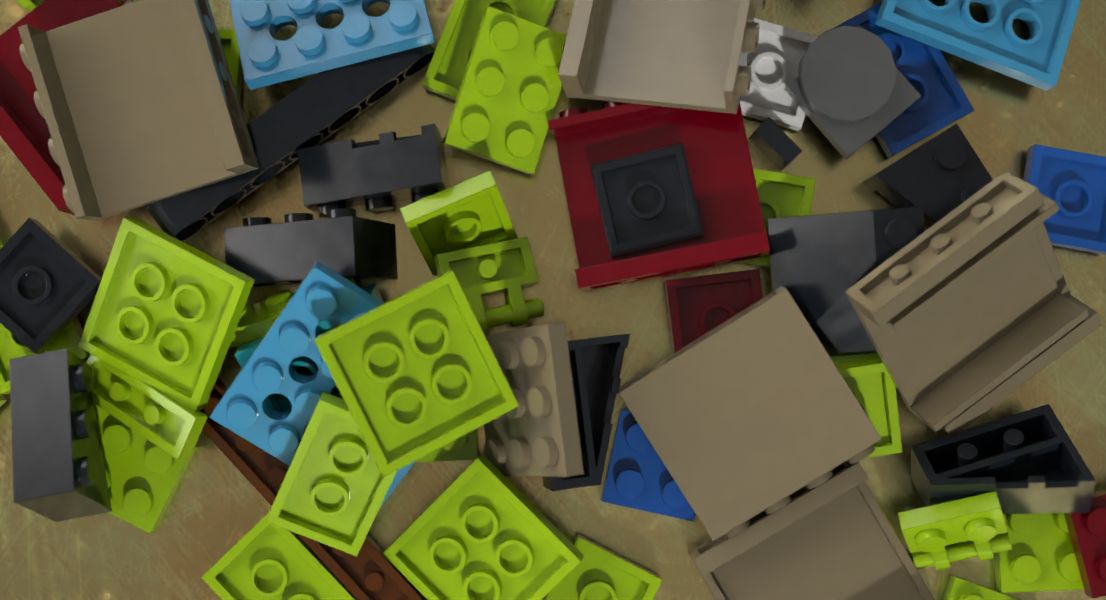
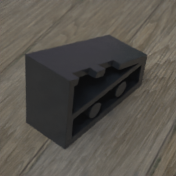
(373, 171)
(933, 176)
(287, 251)
(595, 381)
(56, 437)
(1018, 456)

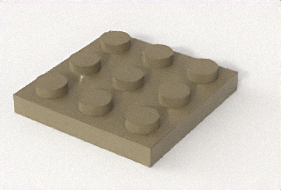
(543, 431)

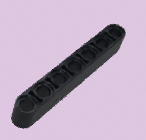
(292, 124)

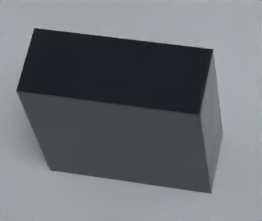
(775, 144)

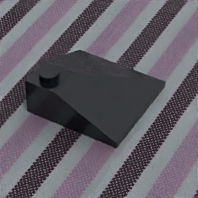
(828, 254)

